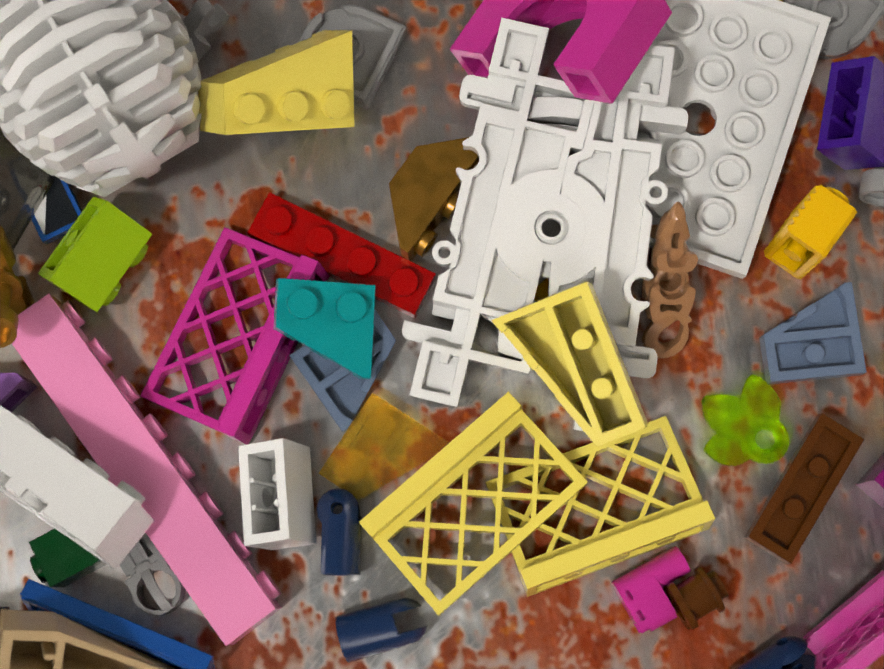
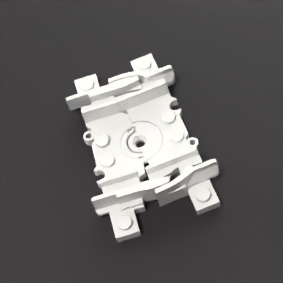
(577, 170)

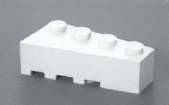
(68, 492)

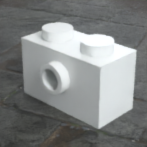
(277, 495)

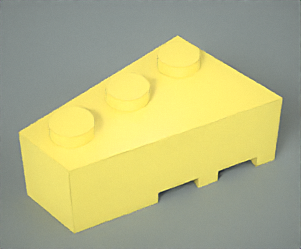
(578, 360)

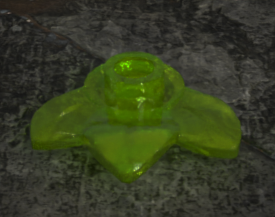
(738, 422)

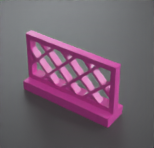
(265, 360)
(853, 632)

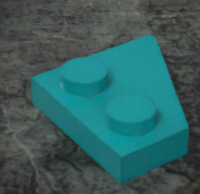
(329, 319)

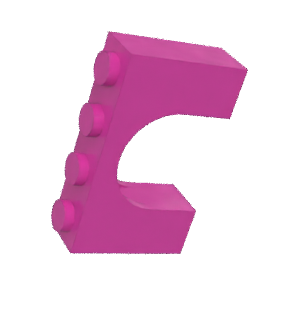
(597, 55)

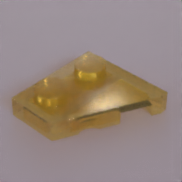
(379, 449)

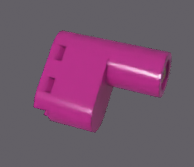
(643, 592)

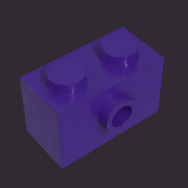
(854, 114)

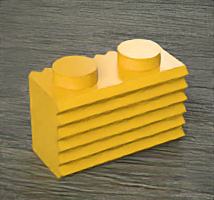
(810, 231)

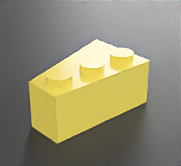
(285, 91)

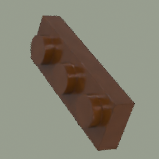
(804, 488)

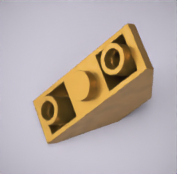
(426, 192)

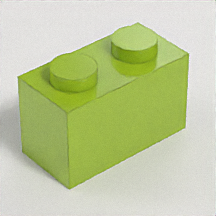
(96, 254)

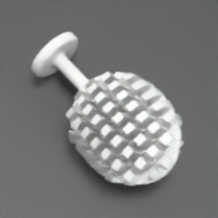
(97, 88)

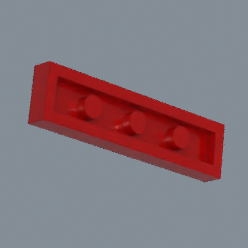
(342, 254)

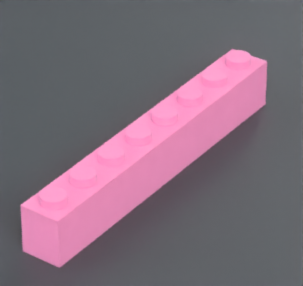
(132, 451)

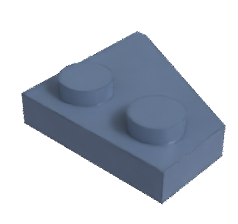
(816, 342)
(337, 386)

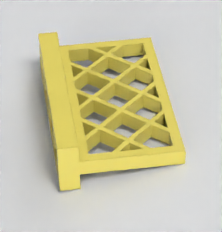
(443, 472)
(623, 540)

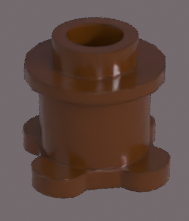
(697, 596)

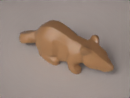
(669, 289)

